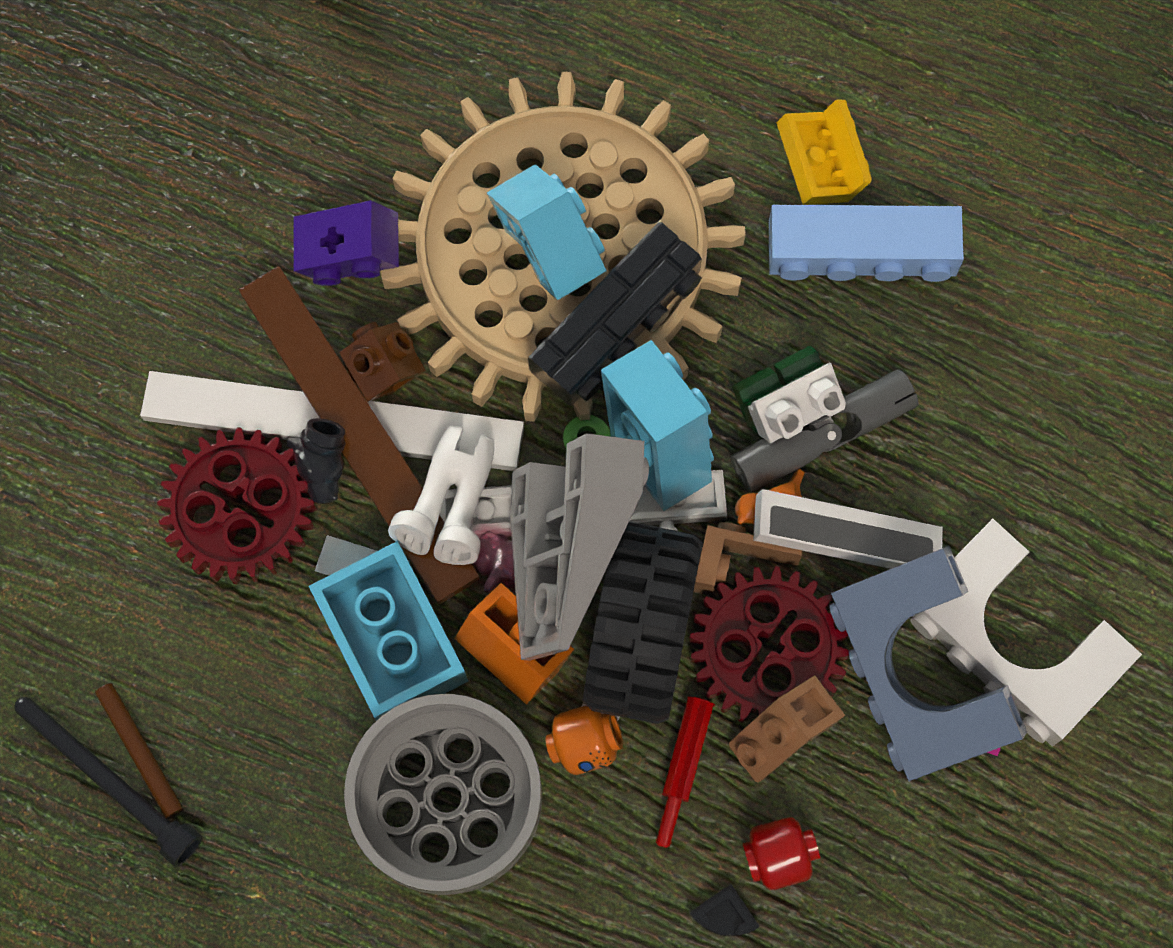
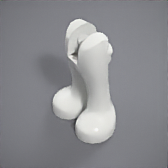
(448, 466)

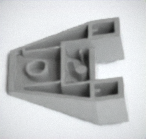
(567, 532)

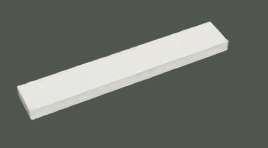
(702, 506)

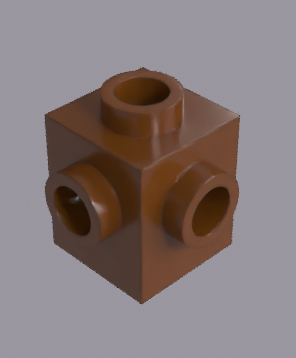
(381, 359)

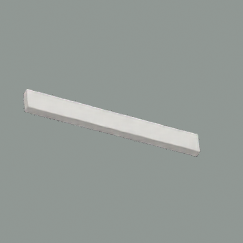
(286, 412)

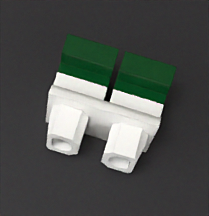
(797, 398)

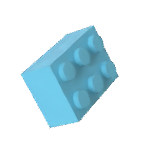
(656, 406)
(388, 631)

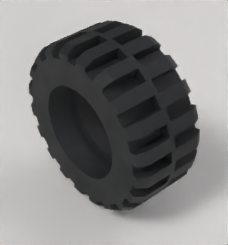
(642, 623)

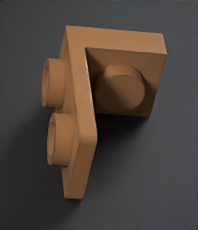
(733, 538)
(785, 728)

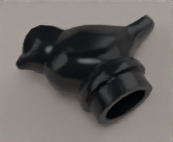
(320, 458)

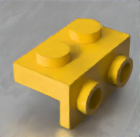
(825, 154)

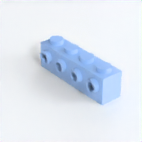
(865, 241)

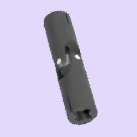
(865, 411)

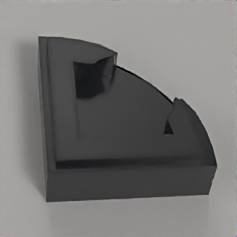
(725, 914)

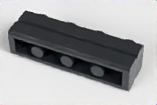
(615, 314)

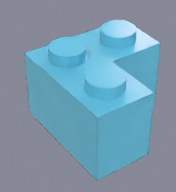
(550, 229)

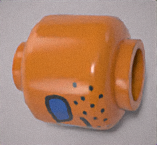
(584, 740)

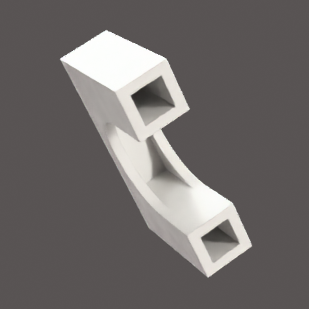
(1047, 698)

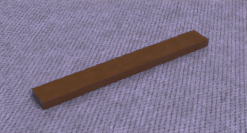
(338, 399)

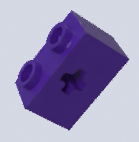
(346, 242)

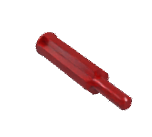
(684, 764)

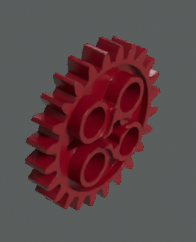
(214, 540)
(732, 621)

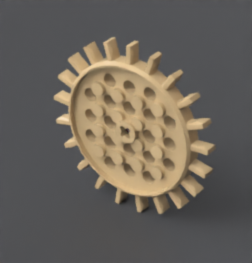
(498, 149)

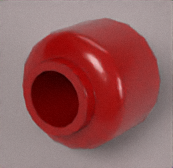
(781, 853)

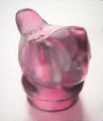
(495, 561)

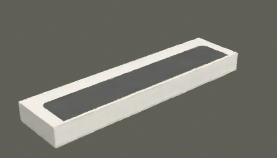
(841, 530)

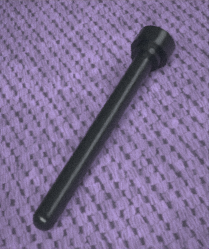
(175, 840)

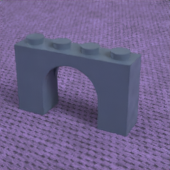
(921, 733)

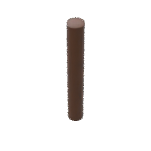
(139, 750)

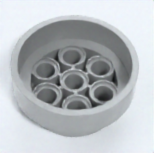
(428, 728)

